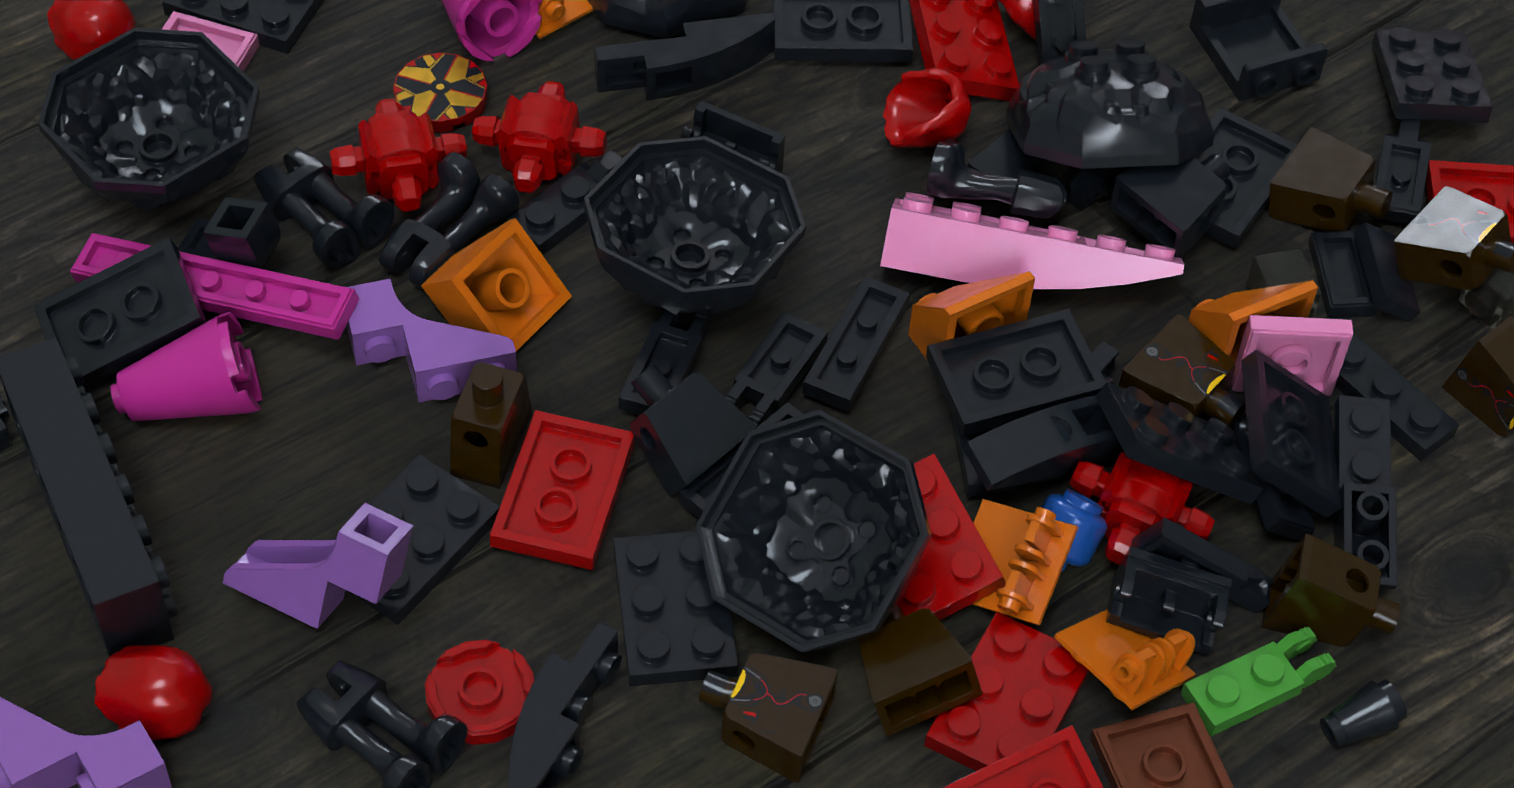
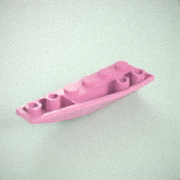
(979, 247)

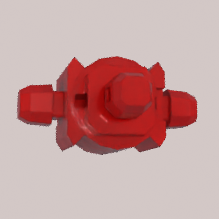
(539, 136)
(397, 154)
(1137, 498)

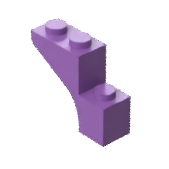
(436, 352)
(312, 575)
(48, 757)

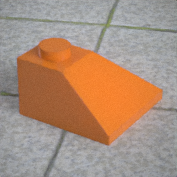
(498, 285)
(970, 309)
(1227, 317)

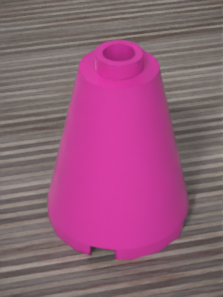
(493, 26)
(192, 377)

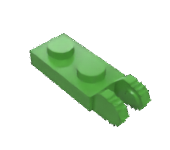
(1255, 681)

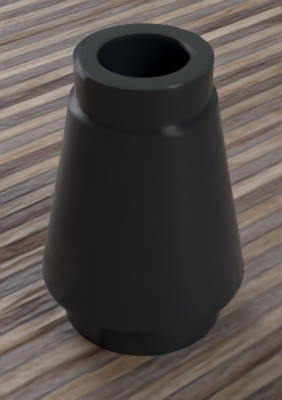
(1365, 714)

